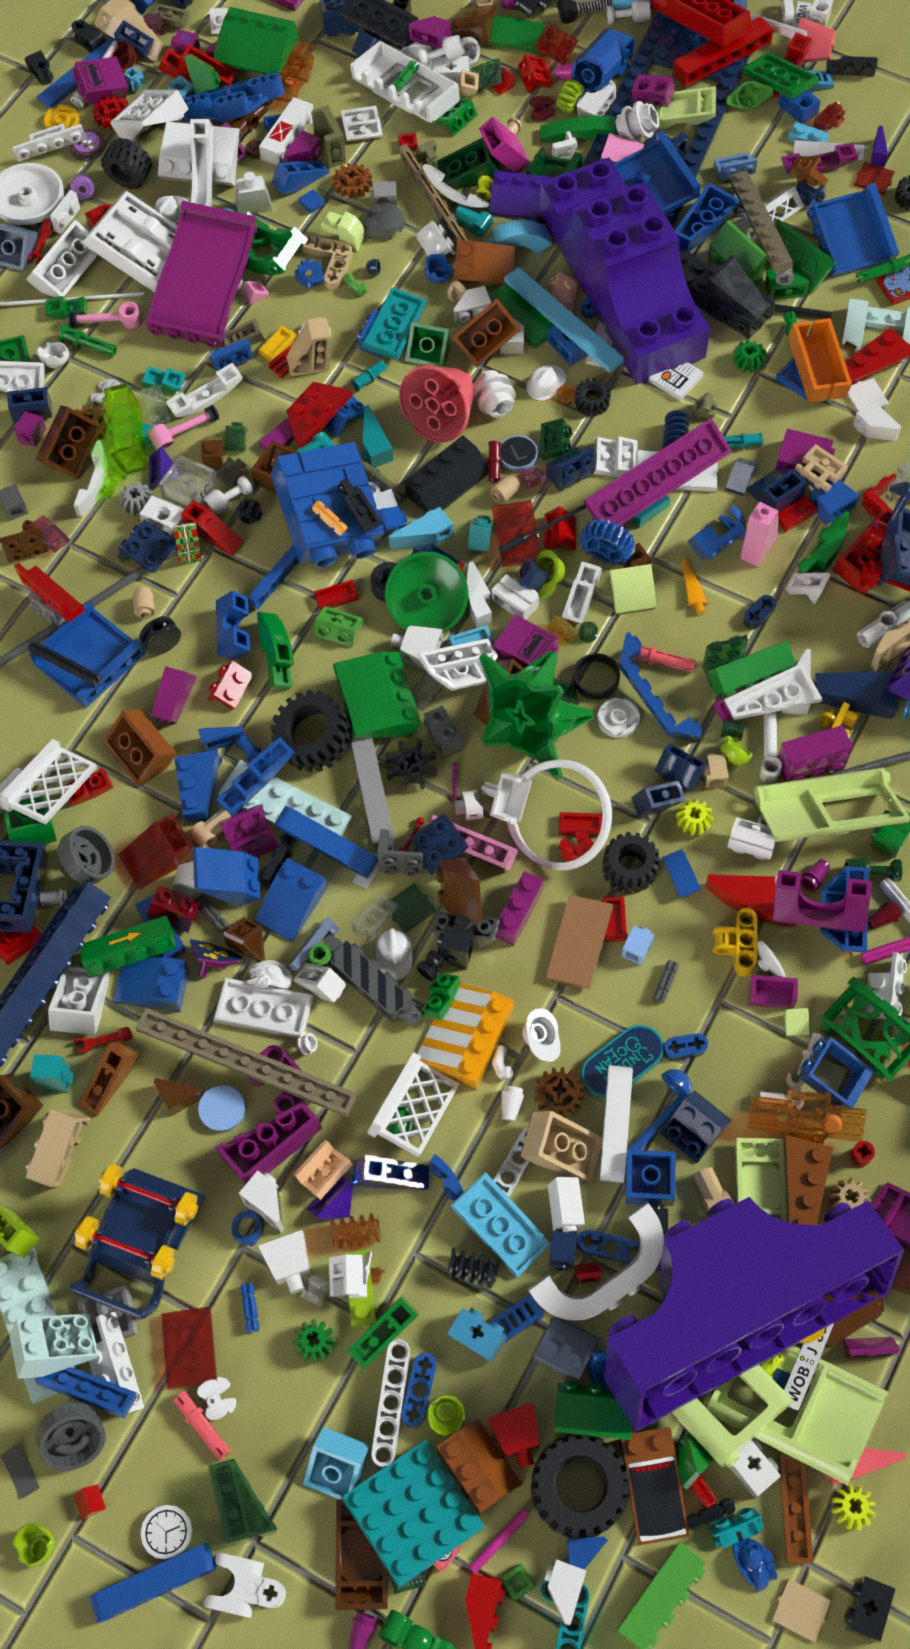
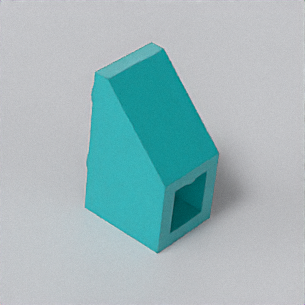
(480, 533)

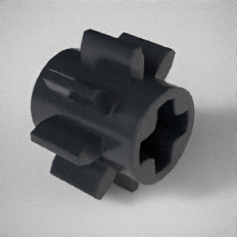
(249, 511)

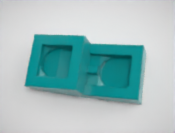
(169, 380)

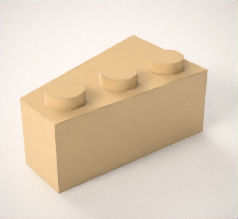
(311, 348)
(55, 1146)

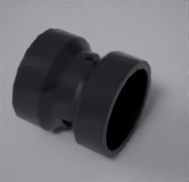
(433, 963)

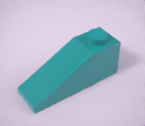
(375, 443)

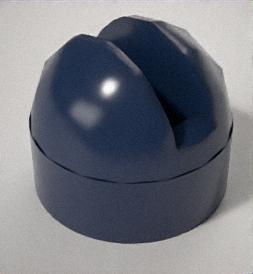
(373, 266)

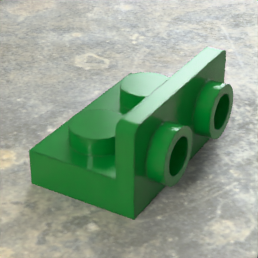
(458, 116)

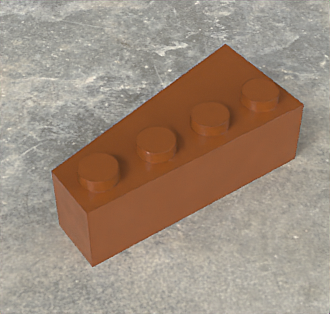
(805, 1178)

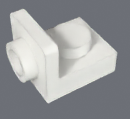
(566, 148)

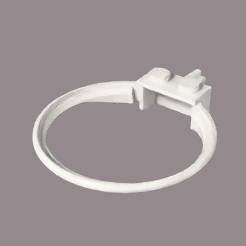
(511, 798)

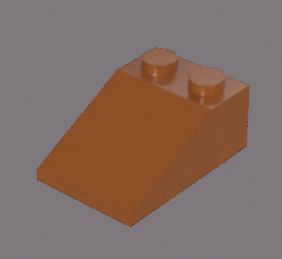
(483, 262)

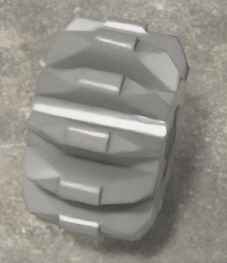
(134, 498)

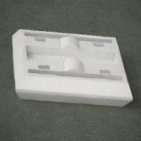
(139, 234)

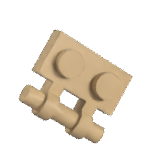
(823, 463)

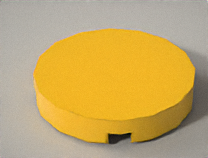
(62, 114)

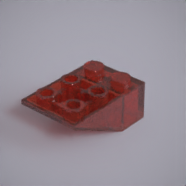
(157, 851)

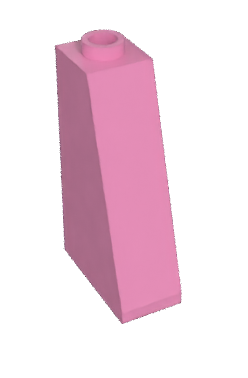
(760, 534)

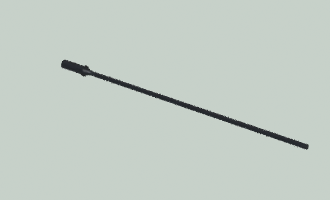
(522, 538)

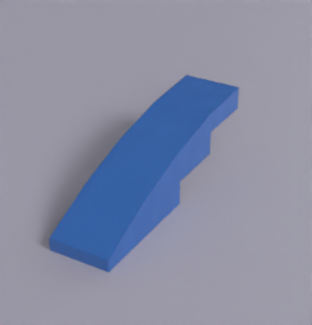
(256, 776)

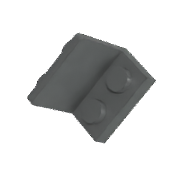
(397, 861)

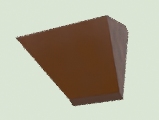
(246, 939)

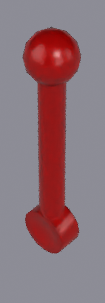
(419, 821)

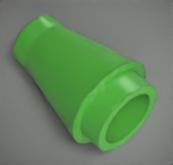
(317, 952)

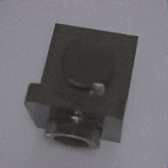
(231, 471)

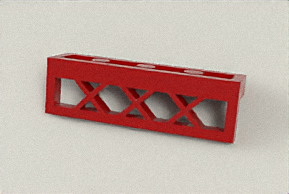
(50, 592)

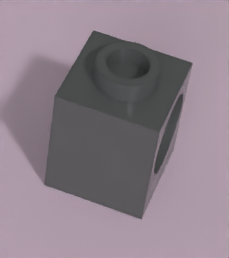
(13, 502)

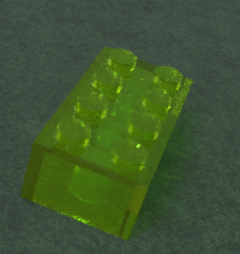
(124, 429)

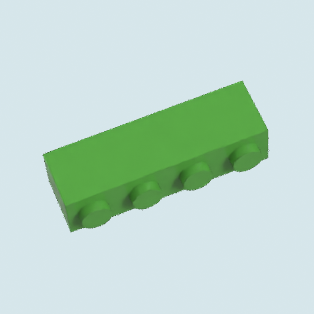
(661, 1596)

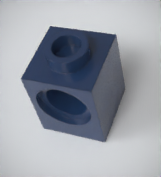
(562, 1250)

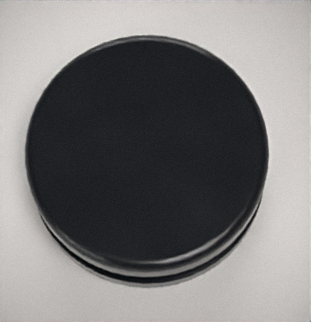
(160, 635)

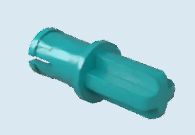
(369, 375)
(744, 440)

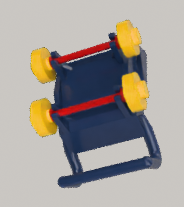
(136, 1232)

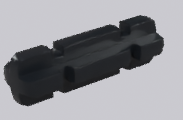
(710, 1514)

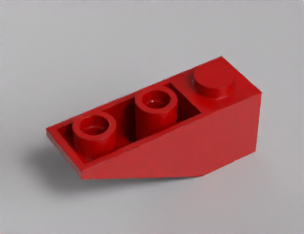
(212, 528)
(481, 1602)

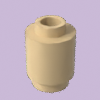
(504, 489)
(143, 602)

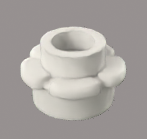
(306, 1043)

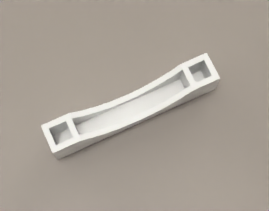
(202, 157)

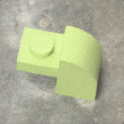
(346, 226)

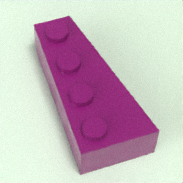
(269, 1142)

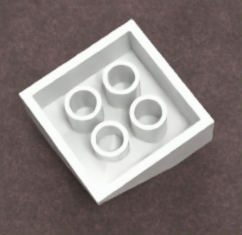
(149, 109)

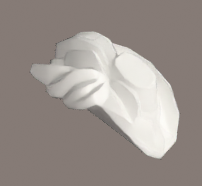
(270, 974)

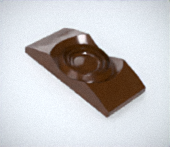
(360, 1574)

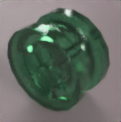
(588, 626)

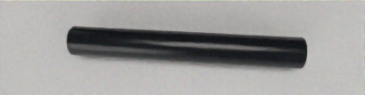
(803, 311)

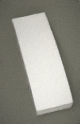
(582, 592)
(478, 597)

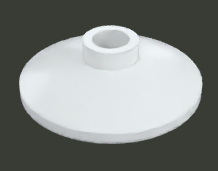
(769, 961)

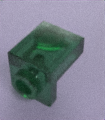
(235, 437)

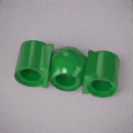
(401, 1633)

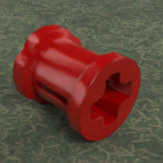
(855, 1155)

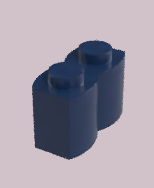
(678, 765)

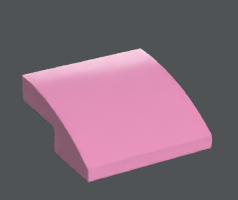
(619, 148)

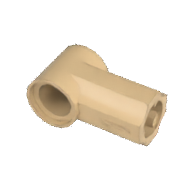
(207, 832)
(710, 1187)

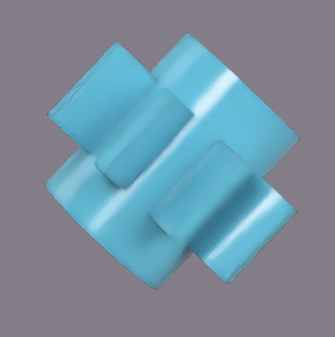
(134, 79)

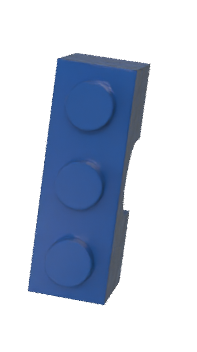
(231, 640)

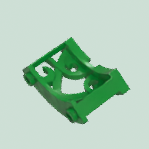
(286, 239)
(864, 997)

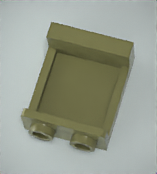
(326, 127)

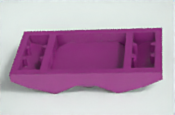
(894, 1209)

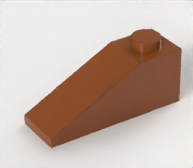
(108, 1076)

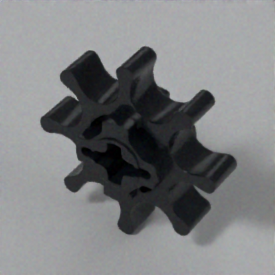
(416, 770)

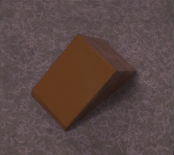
(177, 1095)

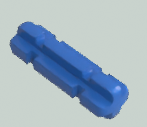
(249, 1308)

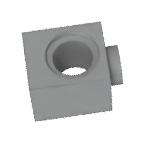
(384, 192)

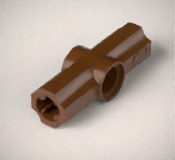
(251, 120)

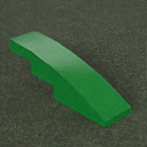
(579, 128)

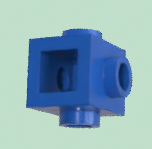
(316, 273)

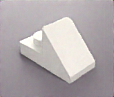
(809, 584)

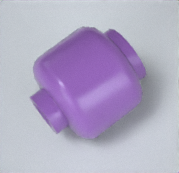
(86, 181)

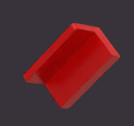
(561, 533)

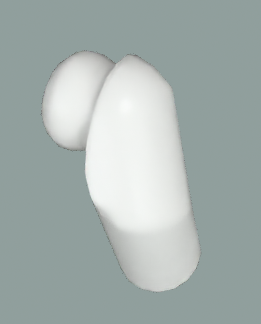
(498, 1063)

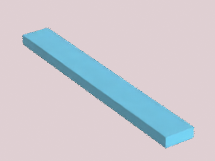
(564, 319)

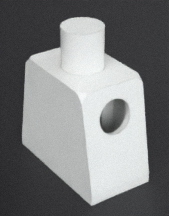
(252, 194)
(415, 641)
(287, 1260)

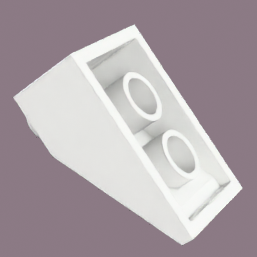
(78, 1001)

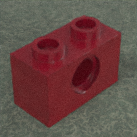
(177, 907)

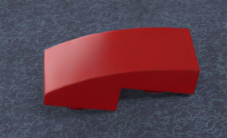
(94, 786)

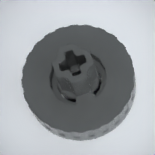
(77, 861)
(67, 1425)

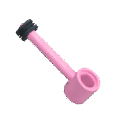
(128, 314)
(162, 436)

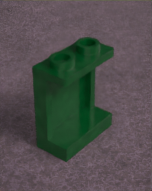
(553, 166)

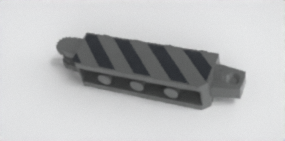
(371, 982)

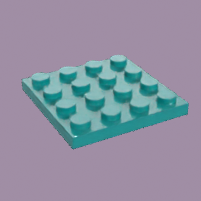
(413, 1513)

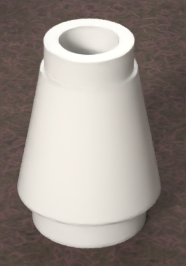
(511, 1102)

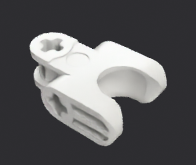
(248, 1587)

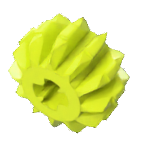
(696, 810)
(862, 1508)

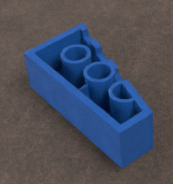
(706, 216)

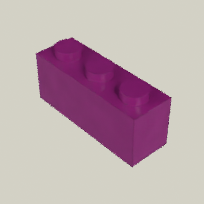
(519, 907)

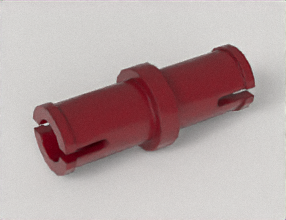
(494, 461)

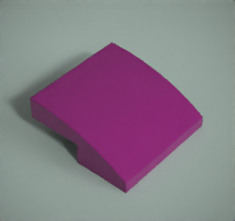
(249, 832)

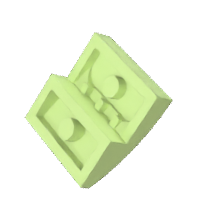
(633, 589)

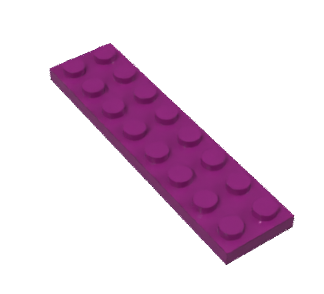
(659, 474)

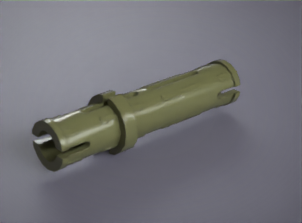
(374, 475)

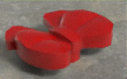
(571, 853)

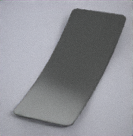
(20, 1471)

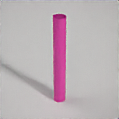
(498, 1541)

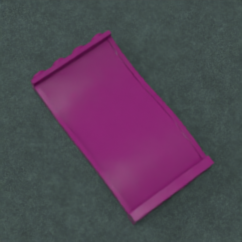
(201, 274)

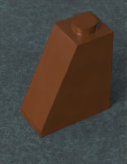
(856, 1320)

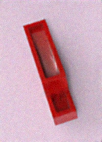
(175, 65)
(746, 892)

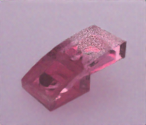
(52, 535)

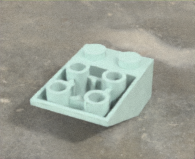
(51, 1344)

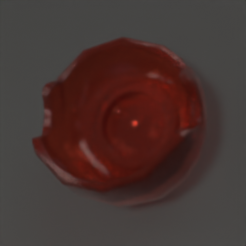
(126, 55)

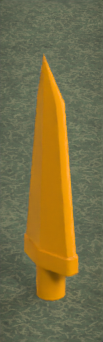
(694, 592)

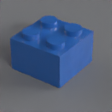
(650, 1177)

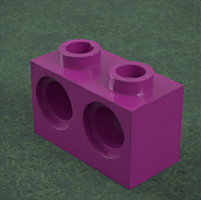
(653, 90)

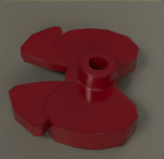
(540, 112)

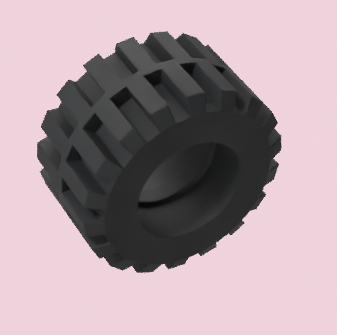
(126, 163)
(630, 846)

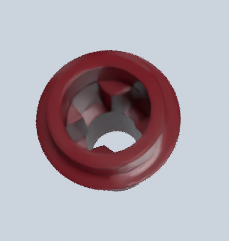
(884, 915)

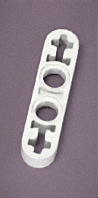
(512, 1167)

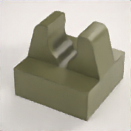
(427, 152)
(704, 407)

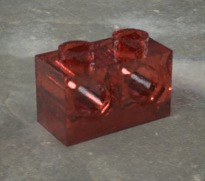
(556, 43)

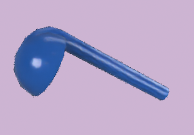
(680, 1085)

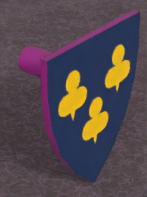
(212, 956)

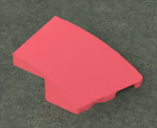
(822, 40)

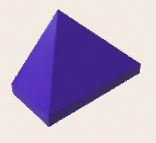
(158, 466)
(335, 1202)

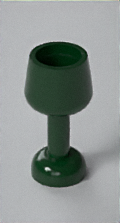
(894, 870)

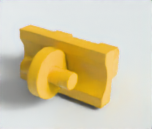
(844, 716)

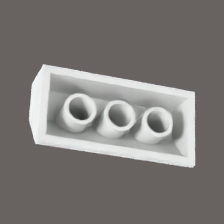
(63, 263)

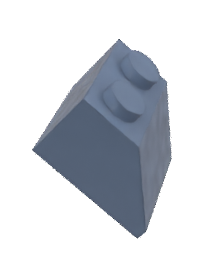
(16, 246)
(566, 1349)

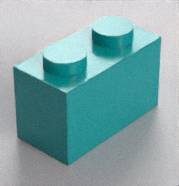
(51, 1073)

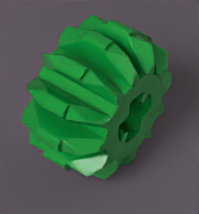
(749, 356)
(305, 1346)

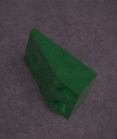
(468, 165)

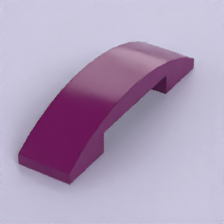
(829, 161)

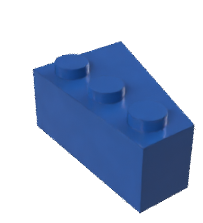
(196, 784)

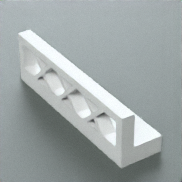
(771, 204)

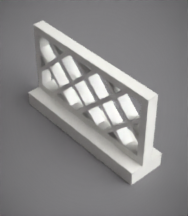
(34, 774)
(395, 1098)

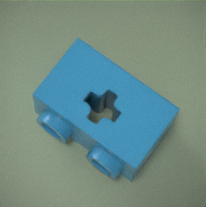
(463, 1330)

